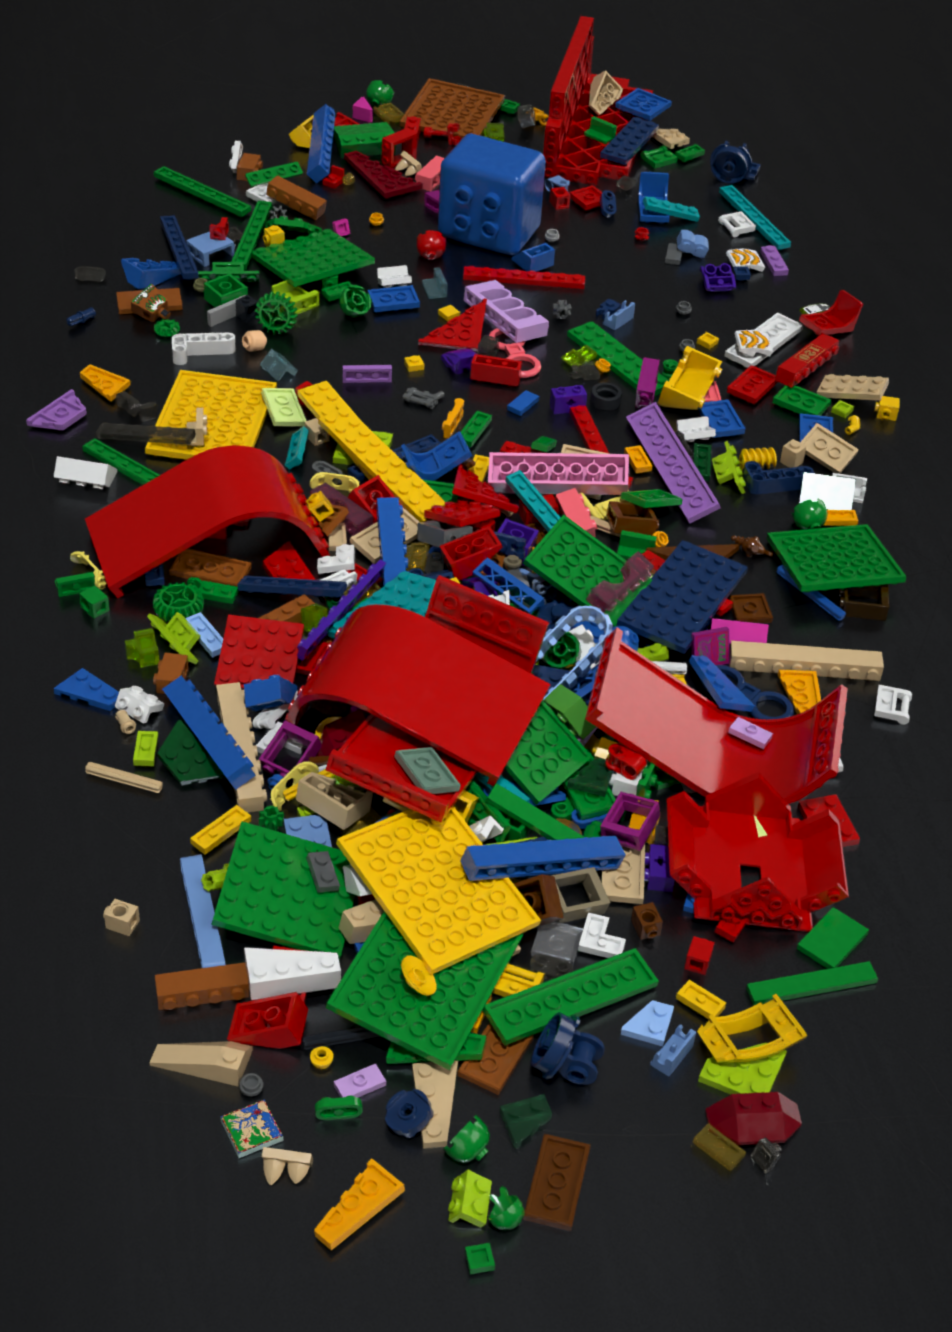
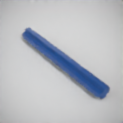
(815, 596)

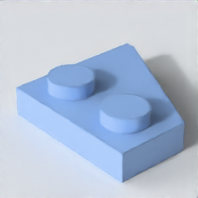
(650, 1023)

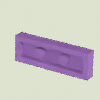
(774, 260)
(367, 373)

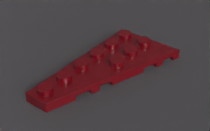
(384, 179)

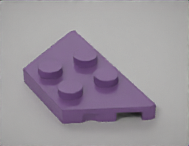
(59, 413)

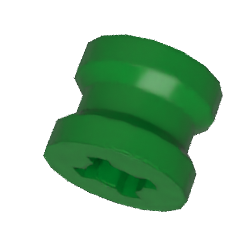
(669, 368)

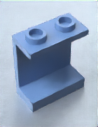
(202, 246)

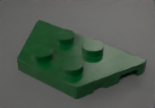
(187, 757)

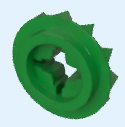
(166, 327)

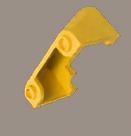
(690, 381)

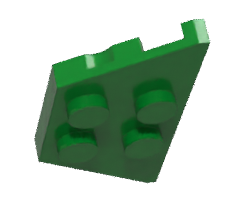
(295, 225)

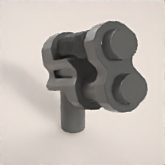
(425, 397)

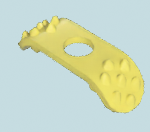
(348, 482)
(80, 557)
(297, 773)

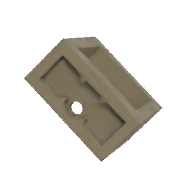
(594, 889)

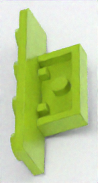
(727, 467)
(179, 634)

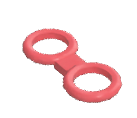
(516, 352)

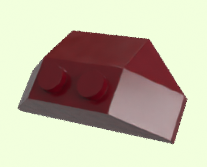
(339, 731)
(754, 1116)

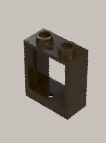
(866, 610)

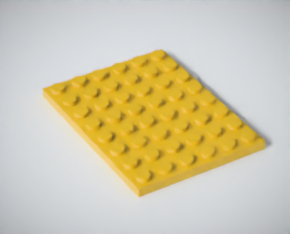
(232, 410)
(424, 890)

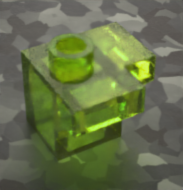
(312, 615)
(143, 648)

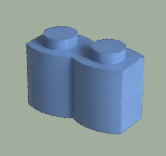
(691, 243)

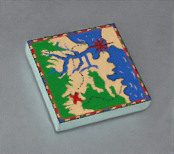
(251, 1128)

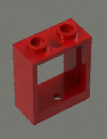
(409, 141)

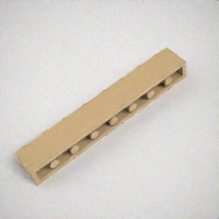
(825, 661)
(234, 718)

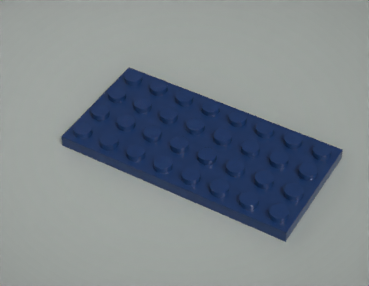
(682, 596)

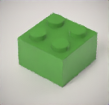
(570, 710)

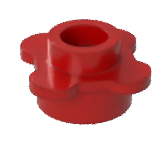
(642, 233)

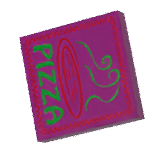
(712, 644)

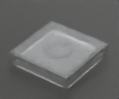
(557, 941)

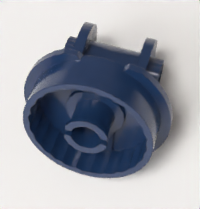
(729, 155)
(559, 1040)

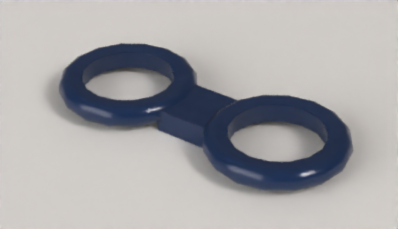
(755, 694)

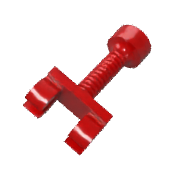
(429, 132)

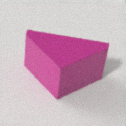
(363, 110)

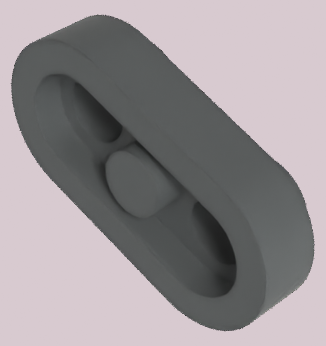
(322, 466)

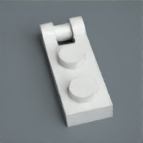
(267, 717)

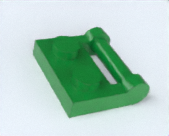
(658, 160)

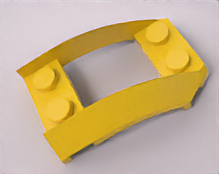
(773, 1012)

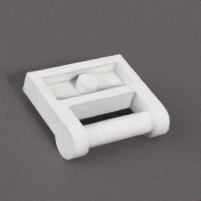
(740, 220)
(886, 703)

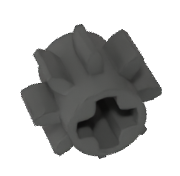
(281, 212)
(561, 309)

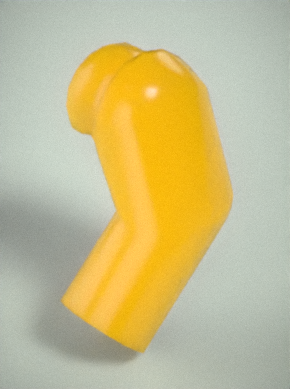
(854, 425)

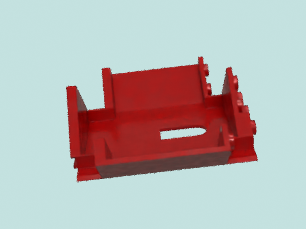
(797, 859)

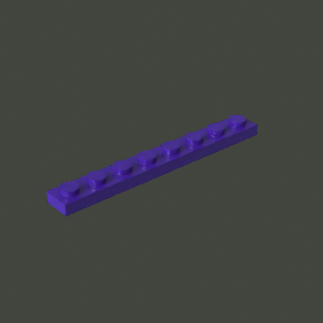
(337, 612)

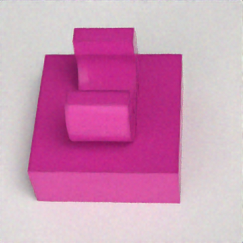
(341, 227)

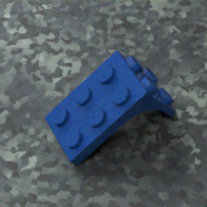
(652, 185)
(439, 459)

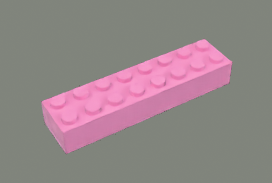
(562, 471)

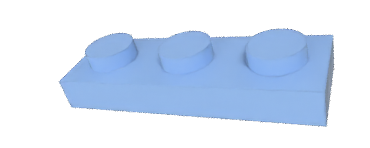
(209, 638)

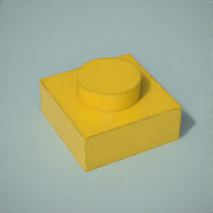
(414, 363)

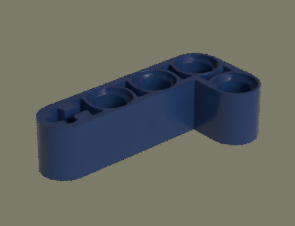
(774, 480)

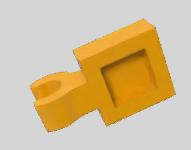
(539, 115)

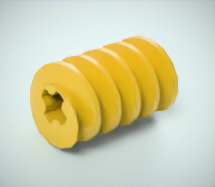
(761, 456)

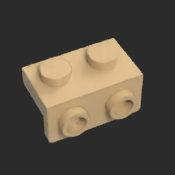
(200, 427)

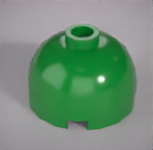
(379, 93)
(354, 301)
(810, 514)
(564, 653)
(469, 1142)

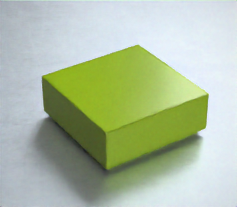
(842, 409)

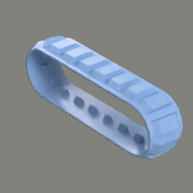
(563, 625)

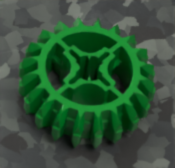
(264, 309)
(177, 598)

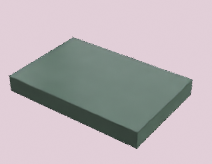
(427, 770)

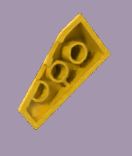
(302, 134)

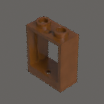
(631, 518)

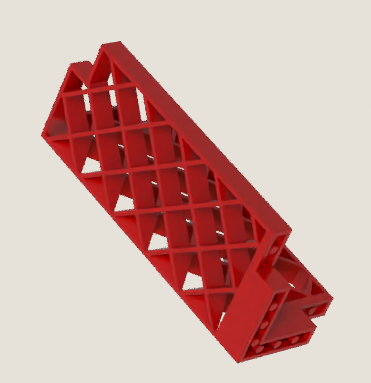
(568, 106)

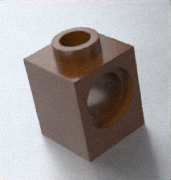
(646, 921)

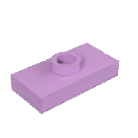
(750, 733)
(360, 1082)

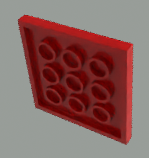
(258, 649)

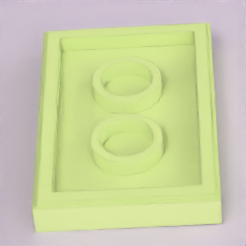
(283, 406)

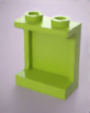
(303, 300)

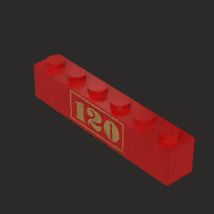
(807, 360)

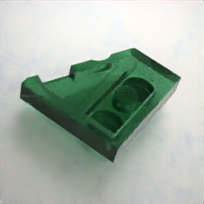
(593, 778)
(525, 1117)

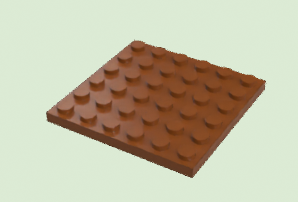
(453, 103)

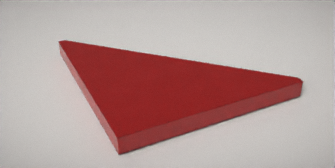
(460, 331)
(470, 487)

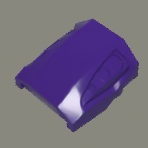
(718, 278)
(458, 360)

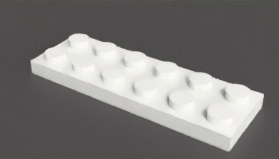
(779, 330)

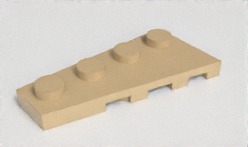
(439, 1088)

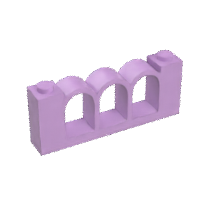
(507, 312)

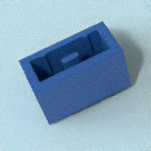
(535, 258)
(268, 693)

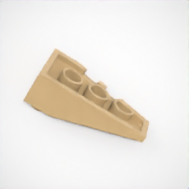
(603, 92)
(208, 1060)

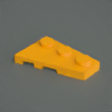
(104, 382)

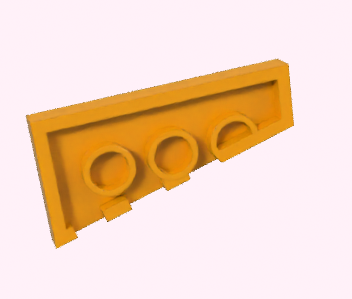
(801, 688)
(365, 1198)

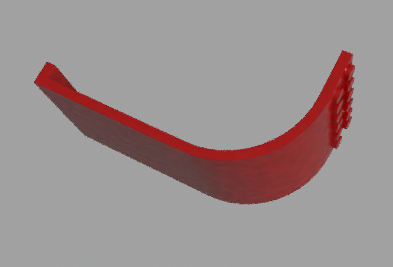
(191, 505)
(427, 685)
(691, 736)
(370, 751)

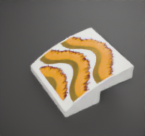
(745, 258)
(753, 341)

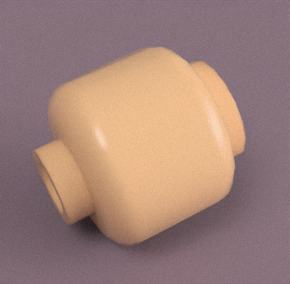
(254, 340)

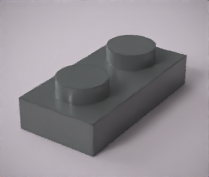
(323, 871)

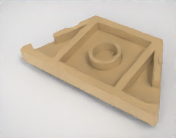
(671, 137)

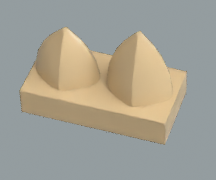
(410, 163)
(275, 1162)

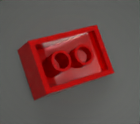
(367, 495)
(468, 552)
(269, 1021)

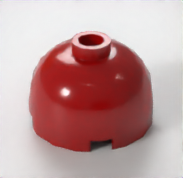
(431, 244)

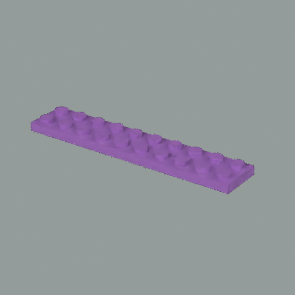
(673, 462)

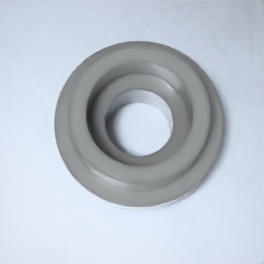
(552, 235)

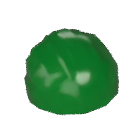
(507, 1210)

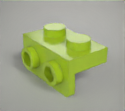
(470, 1198)

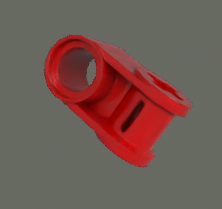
(626, 762)

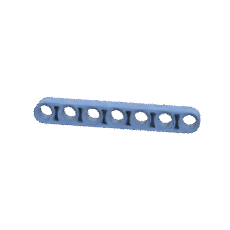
(201, 912)

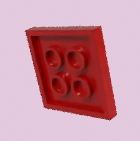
(461, 512)

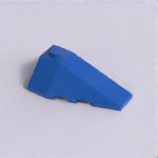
(149, 272)

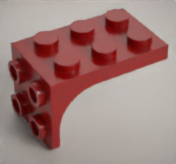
(837, 319)

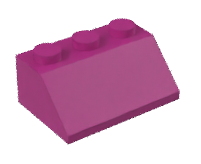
(742, 630)

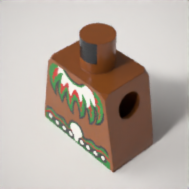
(150, 304)

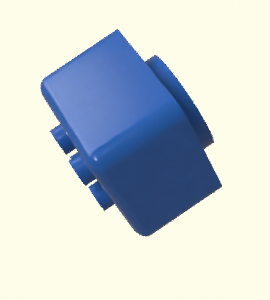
(491, 194)

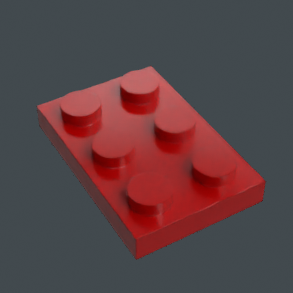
(752, 384)
(816, 805)

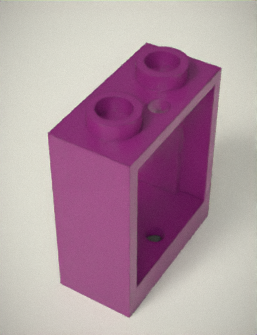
(647, 382)
(295, 733)
(628, 836)

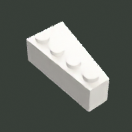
(288, 971)

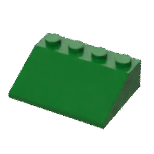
(362, 138)

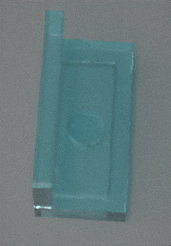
(437, 286)
(277, 365)

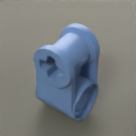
(556, 182)

